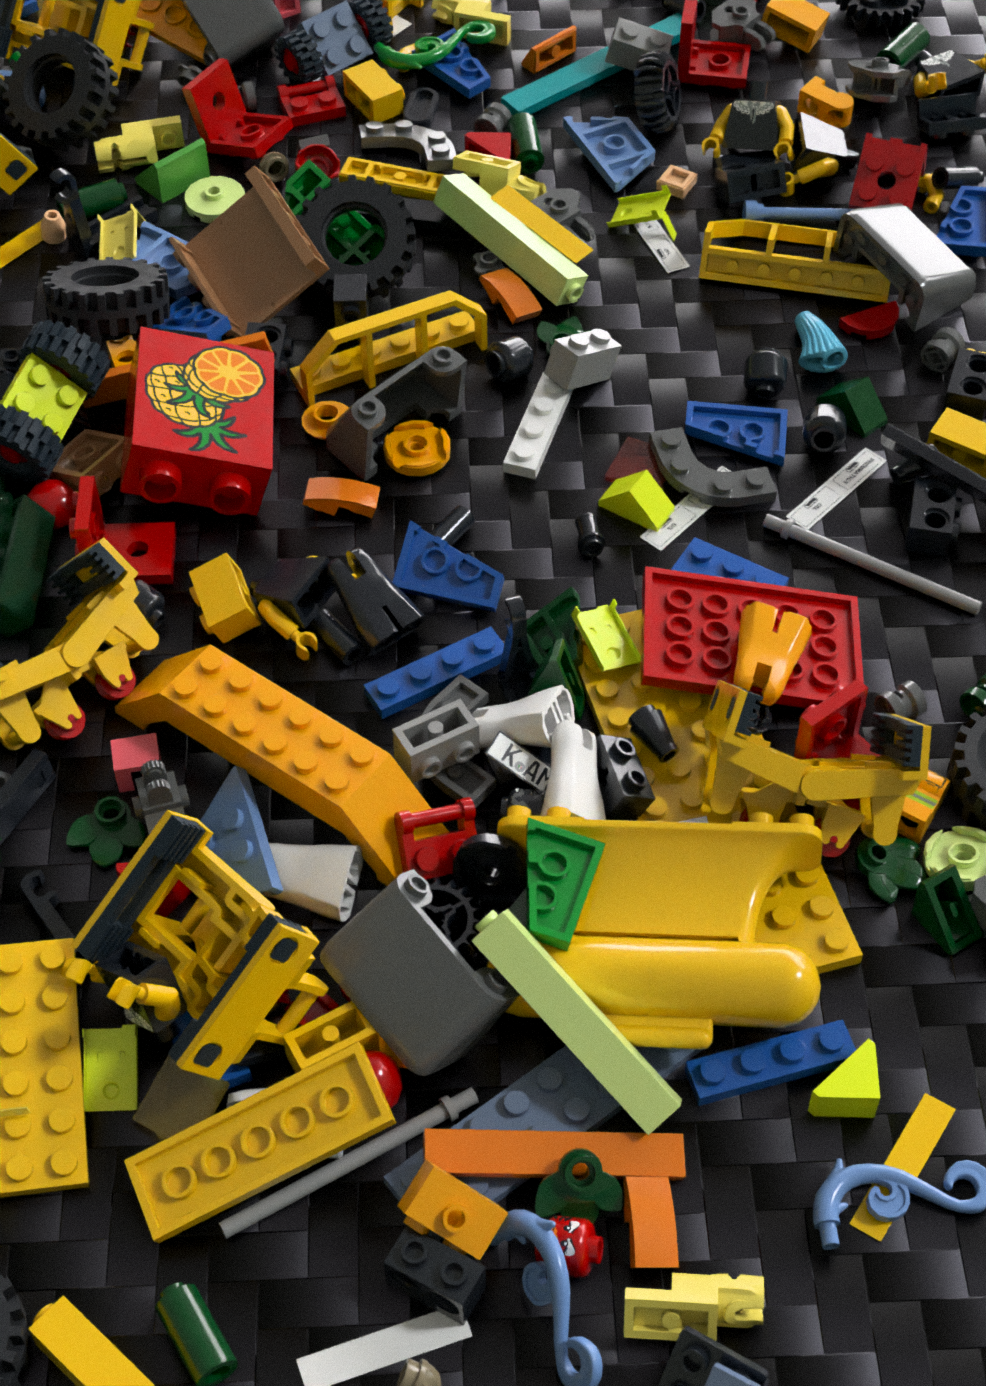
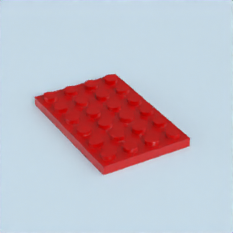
(695, 627)

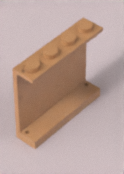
(251, 257)

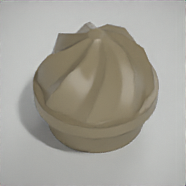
(274, 166)
(418, 1374)

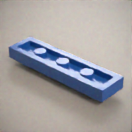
(434, 672)
(769, 1062)

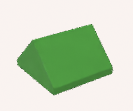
(175, 172)

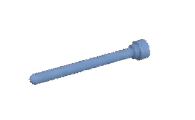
(754, 211)

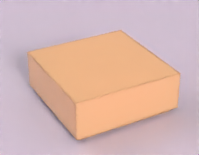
(678, 181)

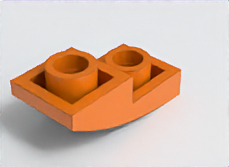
(513, 294)
(330, 493)
(651, 1222)

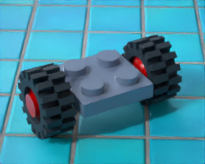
(333, 40)

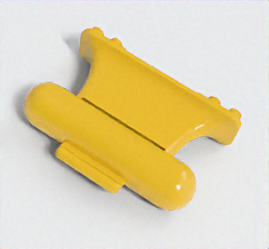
(675, 925)

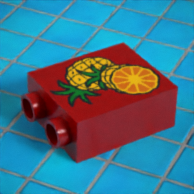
(198, 422)

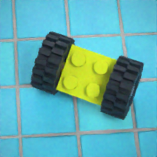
(43, 398)

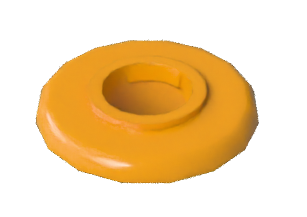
(312, 417)

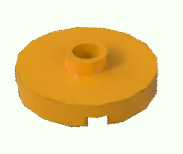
(417, 448)

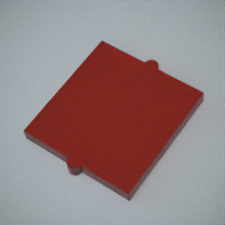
(634, 458)

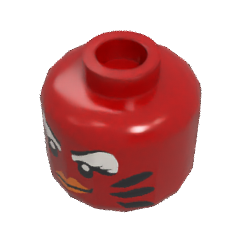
(578, 1244)

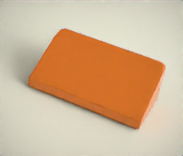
(550, 50)

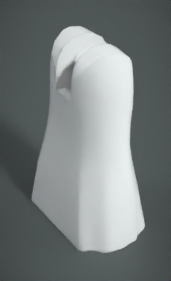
(528, 719)
(574, 773)
(318, 877)

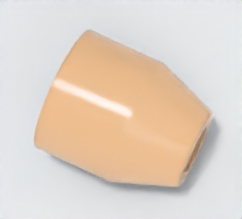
(53, 227)

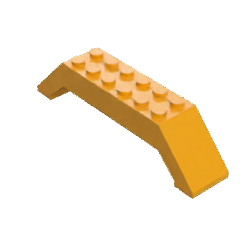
(285, 747)

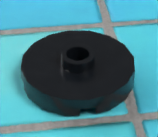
(491, 868)

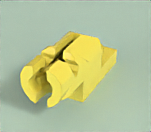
(464, 11)
(138, 143)
(497, 173)
(695, 1302)

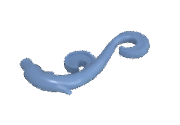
(890, 1208)
(554, 1291)

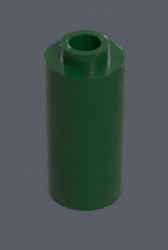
(906, 45)
(525, 142)
(99, 198)
(195, 1334)

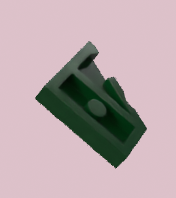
(554, 623)

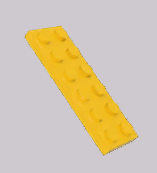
(40, 1071)
(259, 1142)

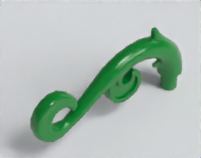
(434, 49)

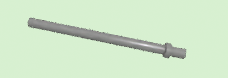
(789, 529)
(446, 1109)

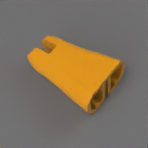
(769, 657)

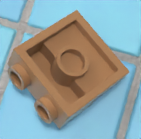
(91, 455)

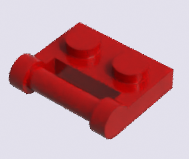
(312, 107)
(434, 854)

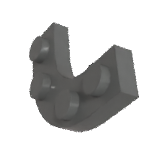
(431, 144)
(712, 486)
(463, 778)

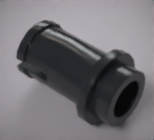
(590, 540)

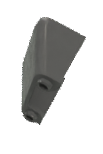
(236, 28)
(910, 257)
(425, 386)
(414, 979)

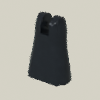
(373, 602)

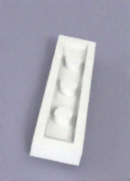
(537, 429)

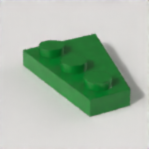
(558, 880)

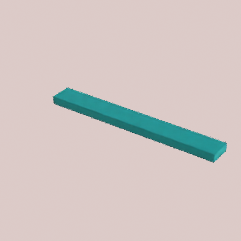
(575, 76)

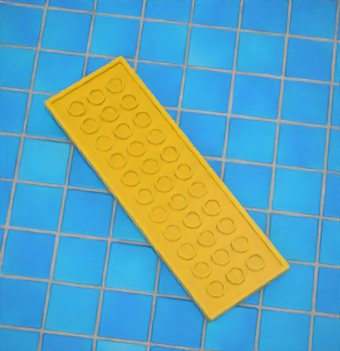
(798, 905)

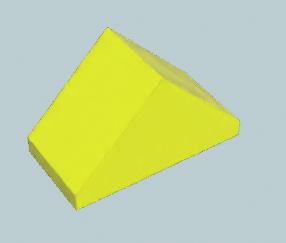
(638, 500)
(851, 1088)

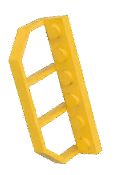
(783, 270)
(325, 371)

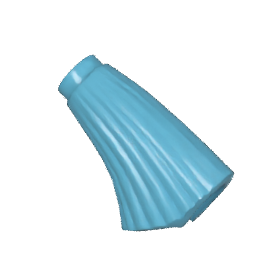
(820, 346)

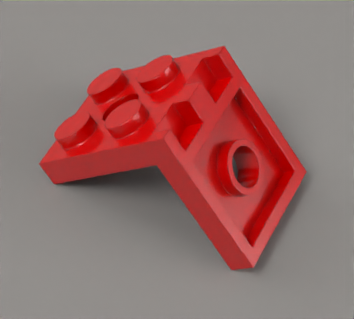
(700, 57)
(228, 125)
(891, 158)
(155, 538)
(833, 728)

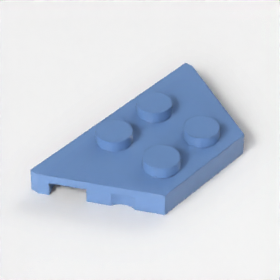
(612, 147)
(157, 248)
(240, 833)

